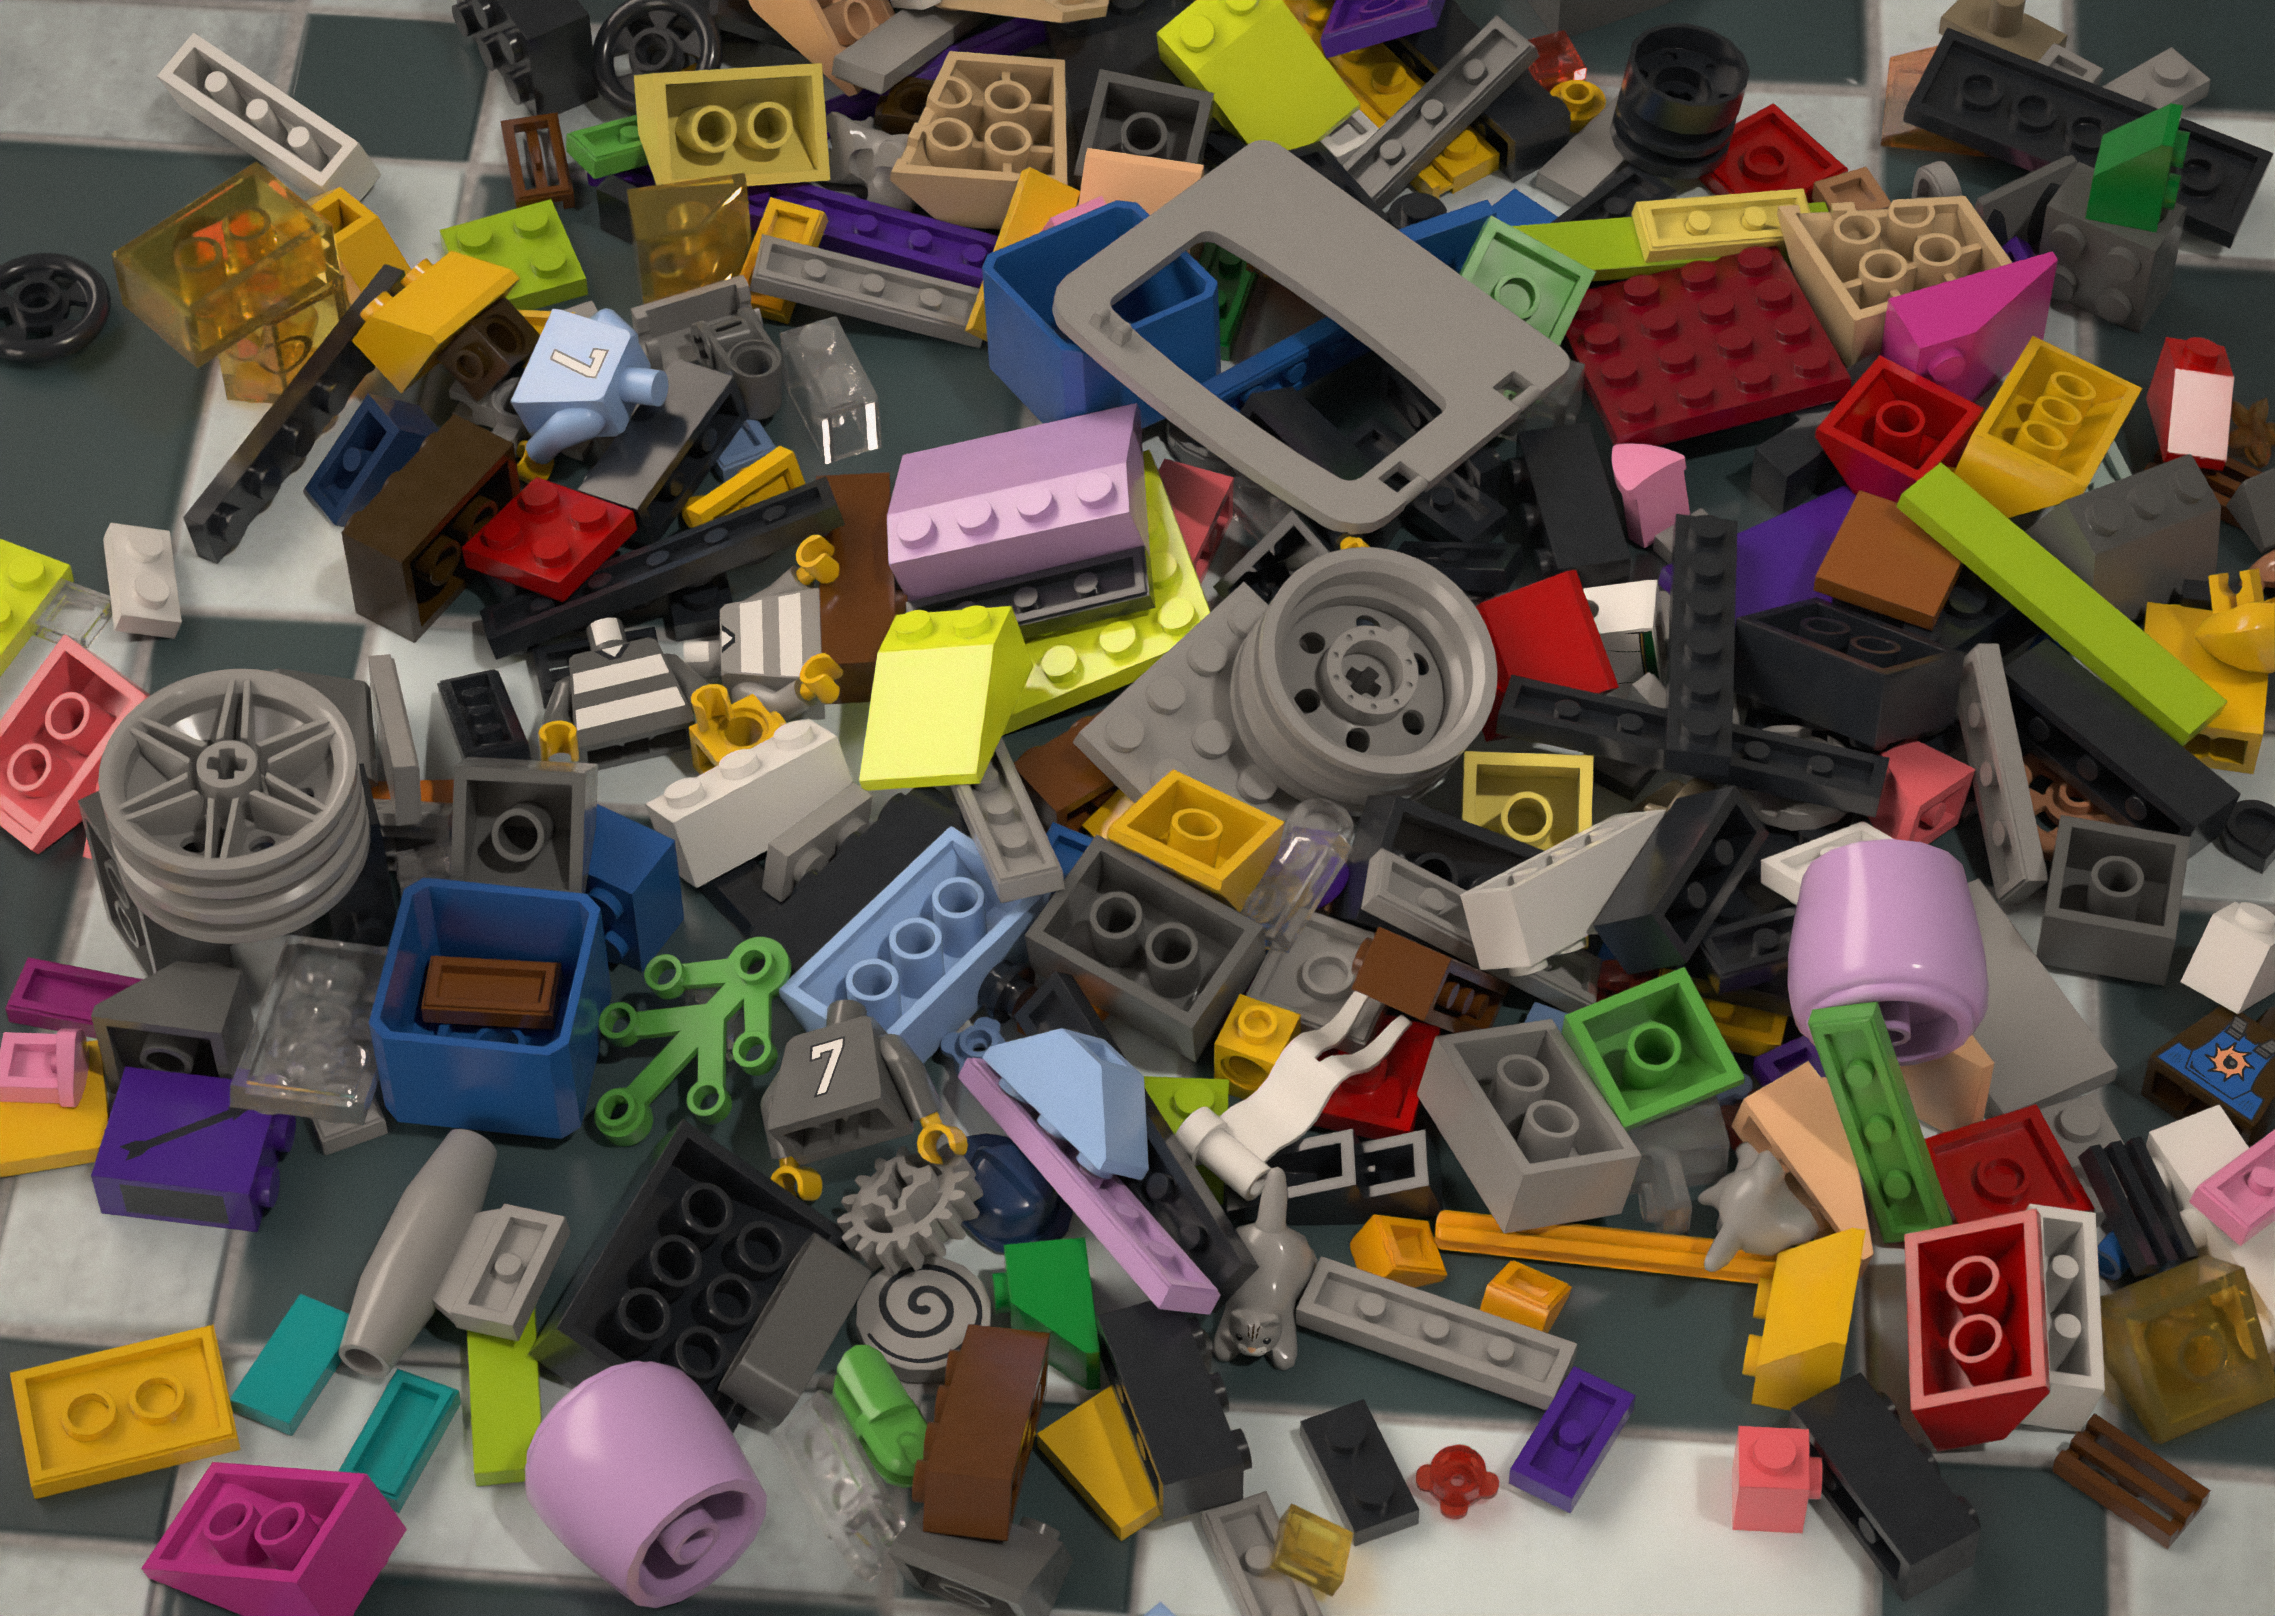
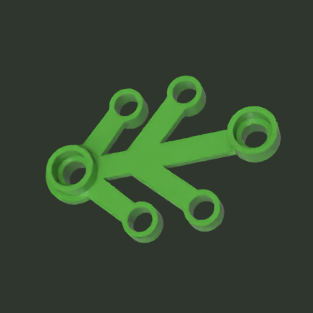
(698, 1031)

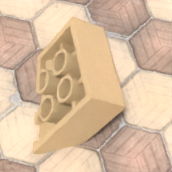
(980, 131)
(1861, 258)

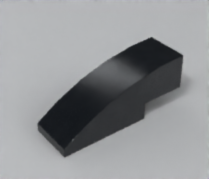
(1793, 461)
(1347, 1181)

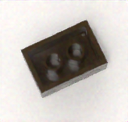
(411, 536)

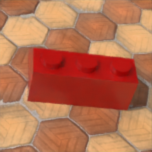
(1976, 1327)

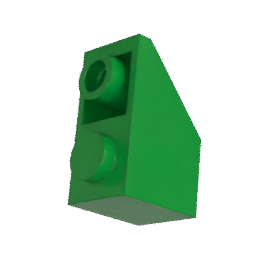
(2134, 170)

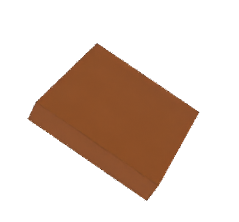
(1888, 564)

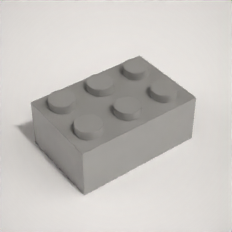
(1528, 1125)

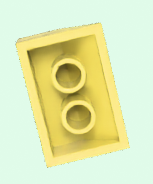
(735, 123)

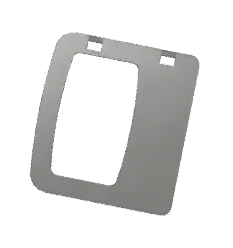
(1356, 272)

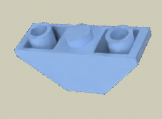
(1082, 1097)

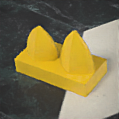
(761, 480)

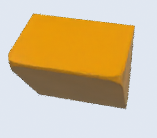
(1398, 1251)
(1525, 1296)

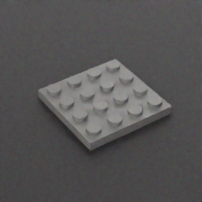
(1184, 717)

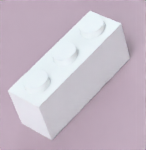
(749, 799)
(2071, 1318)

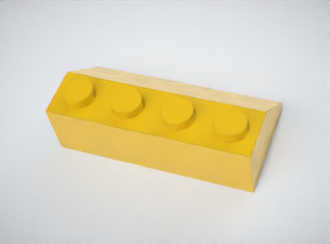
(2045, 430)

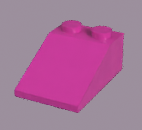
(1970, 327)
(278, 1540)

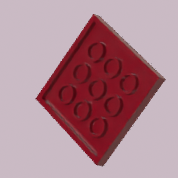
(1703, 349)

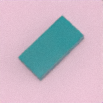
(292, 1366)
(402, 1434)

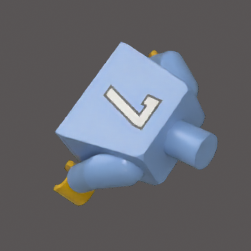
(581, 386)

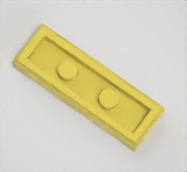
(1712, 224)

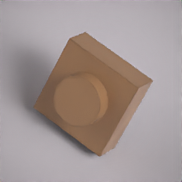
(1853, 186)

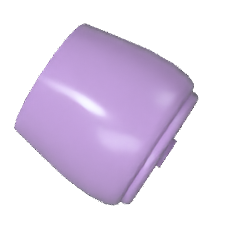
(1896, 930)
(644, 1483)

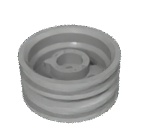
(1363, 679)
(231, 771)

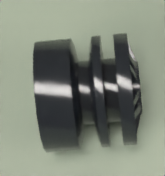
(1679, 100)

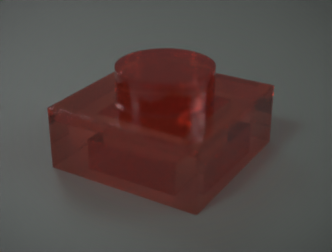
(1557, 60)

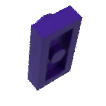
(1572, 1439)

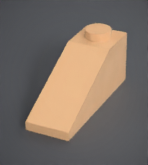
(1806, 1136)

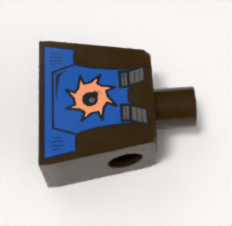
(2218, 1062)

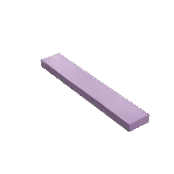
(1102, 1204)

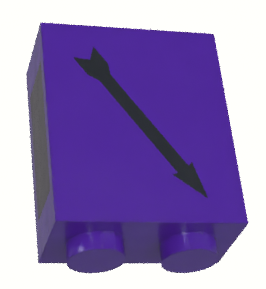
(187, 1154)

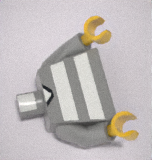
(774, 641)

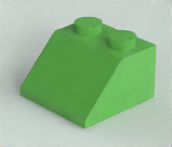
(1652, 1049)

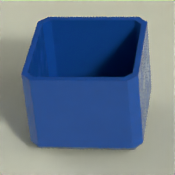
(1050, 371)
(491, 1074)

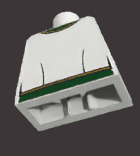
(1631, 631)

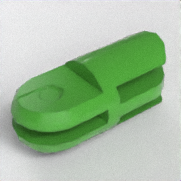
(880, 1414)

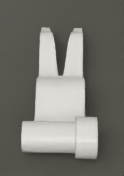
(1285, 1103)

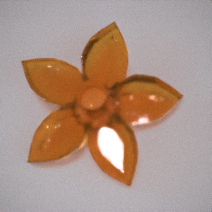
(2253, 431)

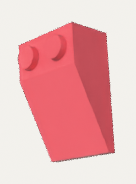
(57, 741)

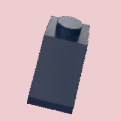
(371, 447)

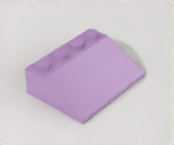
(1018, 502)

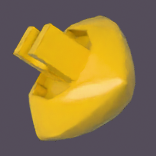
(2241, 624)

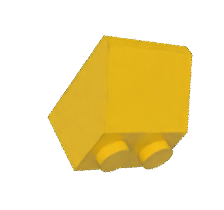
(438, 301)
(1200, 837)
(1805, 1320)

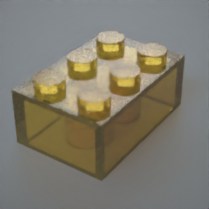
(226, 264)

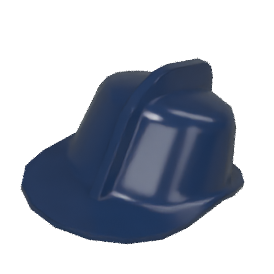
(1016, 1197)

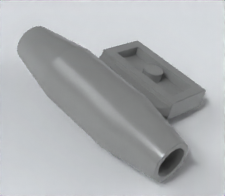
(450, 1257)

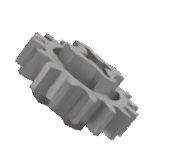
(909, 1209)

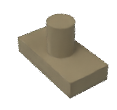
(2002, 25)

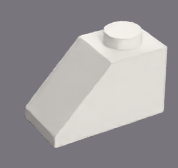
(2235, 957)

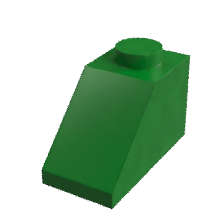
(1051, 1292)

